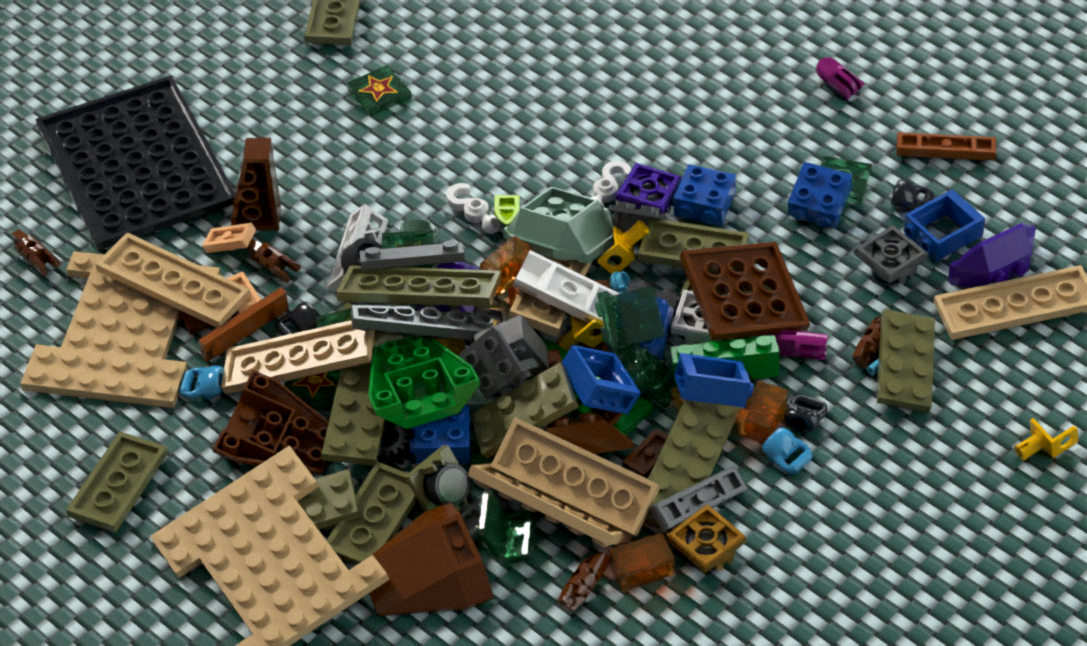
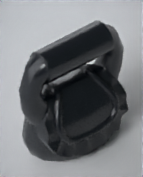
(906, 194)
(302, 317)
(803, 418)

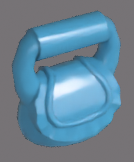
(207, 384)
(783, 444)

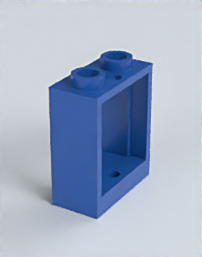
(958, 210)
(713, 380)
(615, 389)

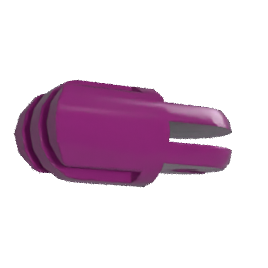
(838, 77)
(802, 344)

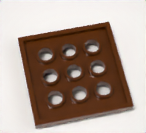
(751, 279)

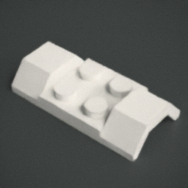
(560, 287)

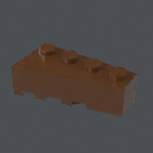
(257, 187)

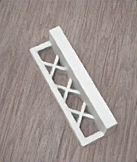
(357, 227)

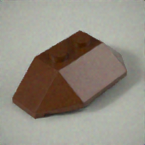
(590, 433)

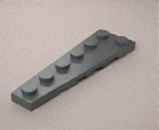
(427, 321)

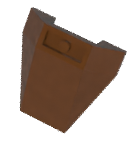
(269, 421)
(431, 567)

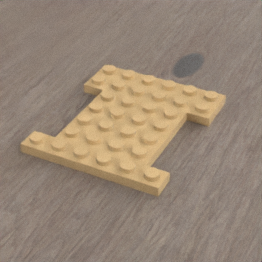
(112, 345)
(268, 553)

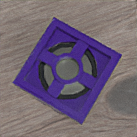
(649, 188)

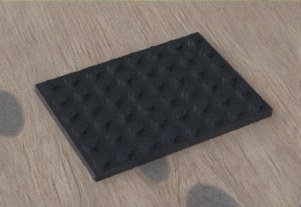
(135, 162)

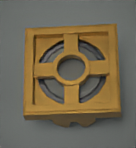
(705, 541)

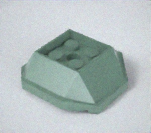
(563, 226)

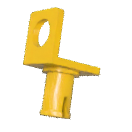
(623, 246)
(581, 332)
(1042, 440)

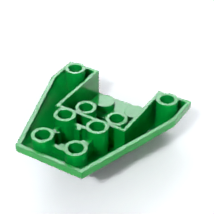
(418, 381)

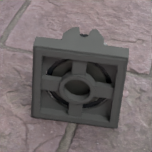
(890, 257)

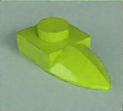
(506, 207)

